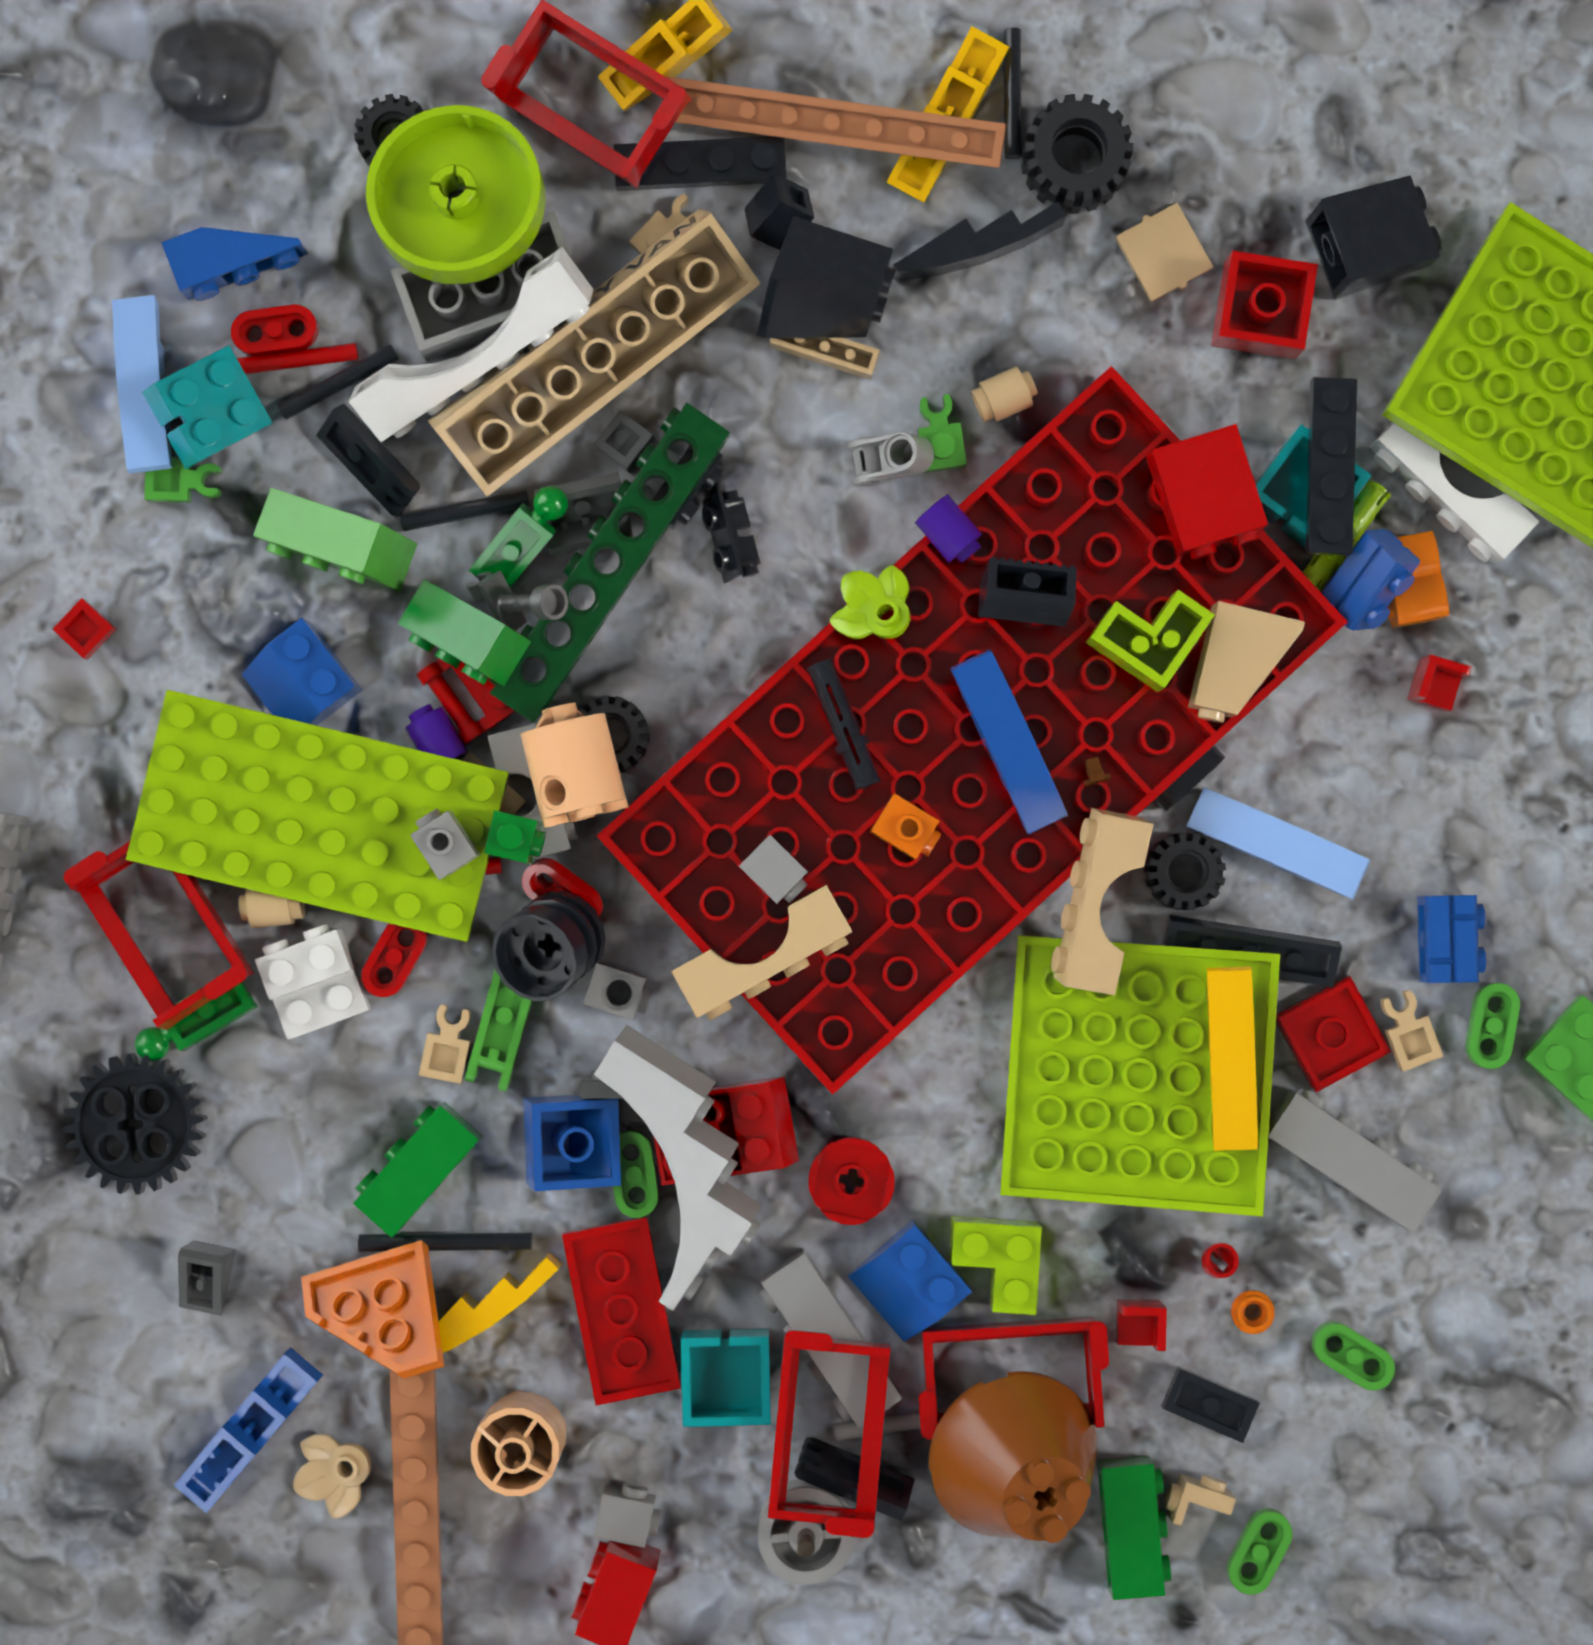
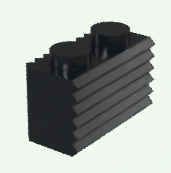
(1027, 592)

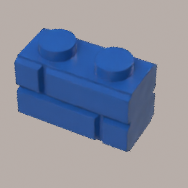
(1371, 579)
(1450, 939)

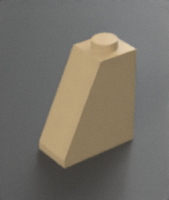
(1237, 657)

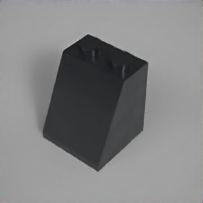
(1373, 235)
(825, 285)

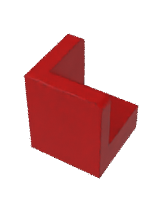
(1437, 682)
(1141, 1323)

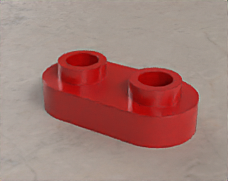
(276, 329)
(563, 880)
(394, 955)

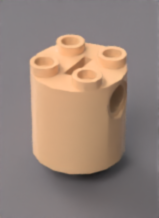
(573, 766)
(518, 1444)

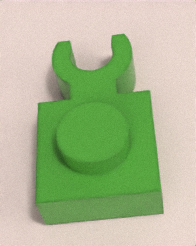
(944, 437)
(177, 483)

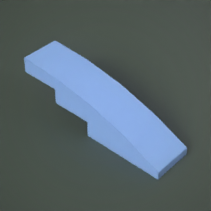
(138, 366)
(1278, 843)

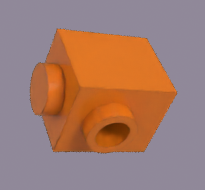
(906, 827)

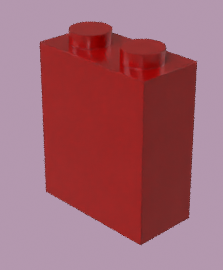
(1207, 492)

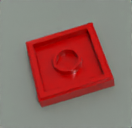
(1332, 1034)

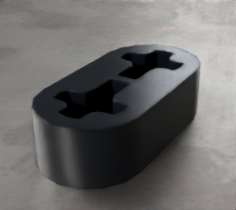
(1190, 778)

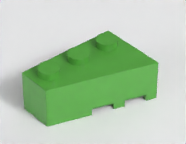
(334, 539)

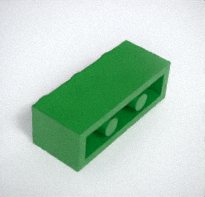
(463, 635)
(416, 1168)
(1133, 1527)

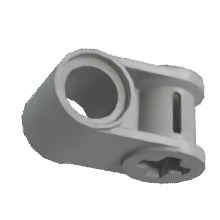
(881, 458)

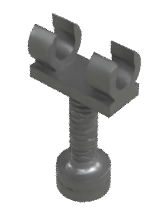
(545, 601)

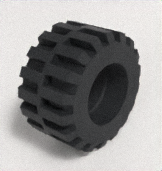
(1085, 120)

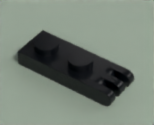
(368, 460)
(839, 1474)

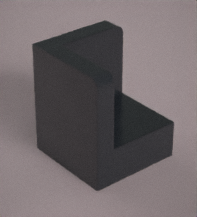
(773, 209)

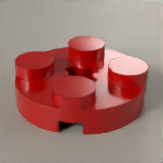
(866, 1200)

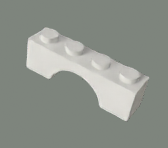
(1489, 524)

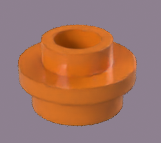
(1263, 1319)

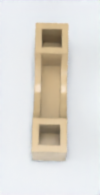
(1110, 848)
(713, 981)

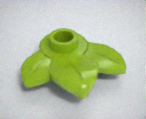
(868, 600)

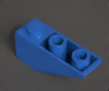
(218, 257)

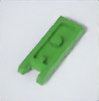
(499, 1033)

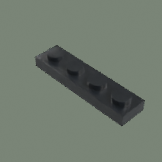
(709, 163)
(1331, 466)
(1301, 957)

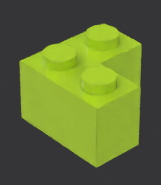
(1154, 649)
(1009, 1250)

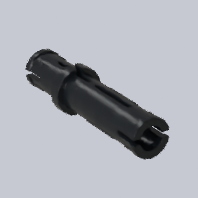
(863, 774)

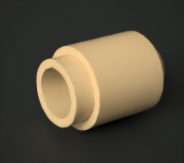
(1004, 395)
(269, 910)

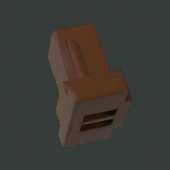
(1095, 772)

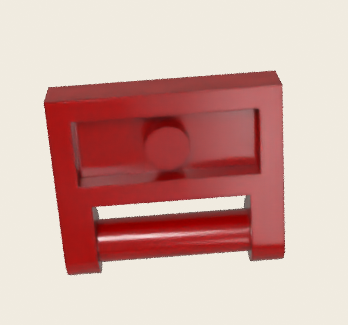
(493, 708)

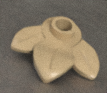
(328, 1477)

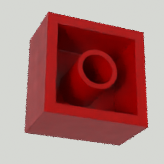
(1264, 305)
(614, 1600)

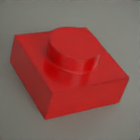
(84, 629)

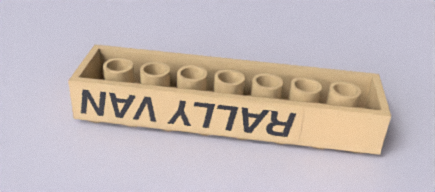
(585, 364)

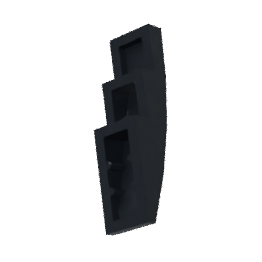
(963, 248)

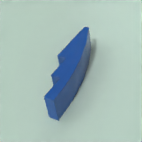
(1009, 741)
(248, 1430)

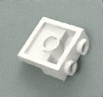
(312, 981)

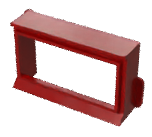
(513, 63)
(98, 868)
(1095, 1354)
(837, 1520)

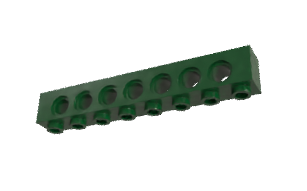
(706, 440)

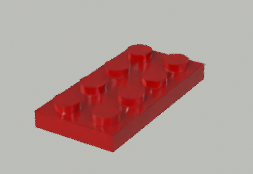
(620, 1310)

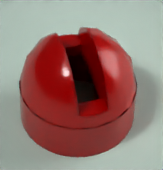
(1225, 1254)

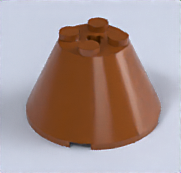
(1015, 1458)

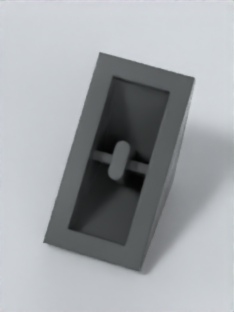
(204, 1276)

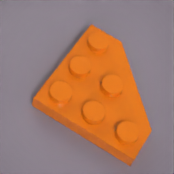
(381, 1308)

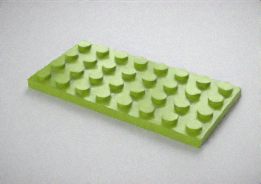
(310, 814)

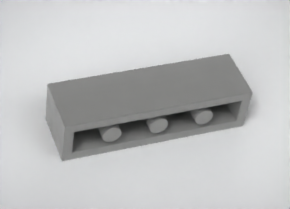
(1352, 1161)
(812, 1306)

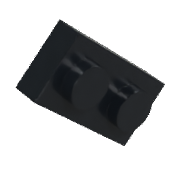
(1210, 1404)

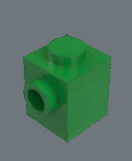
(514, 838)

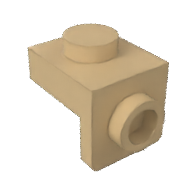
(1207, 1492)

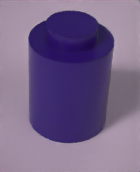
(950, 530)
(434, 733)

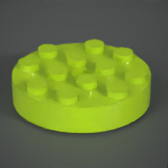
(479, 229)

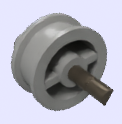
(803, 1550)

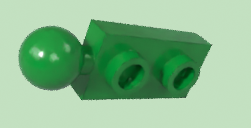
(522, 536)
(196, 1026)

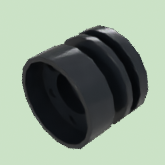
(548, 945)

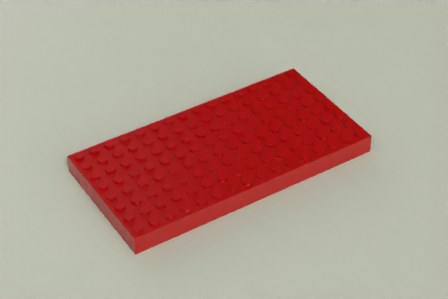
(772, 769)

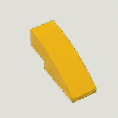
(669, 48)

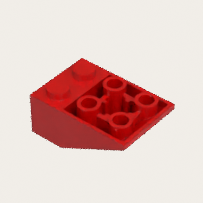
(756, 1118)

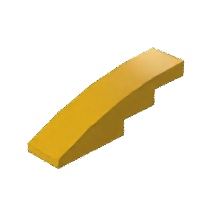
(956, 96)
(1232, 1058)
(471, 1318)

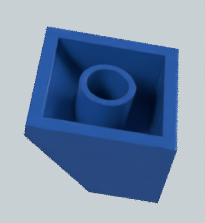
(301, 676)
(571, 1142)
(910, 1282)

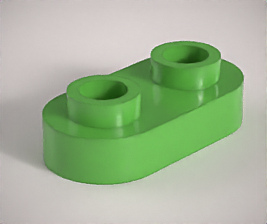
(1496, 1026)
(637, 1173)
(1351, 1355)
(1263, 1551)

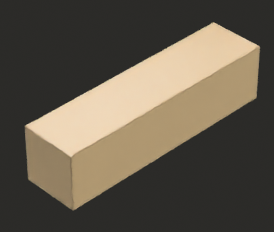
(832, 352)

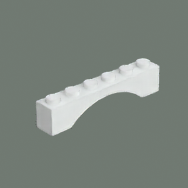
(401, 393)

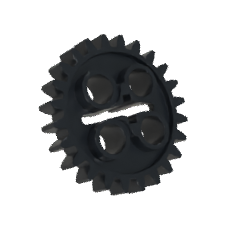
(95, 1124)

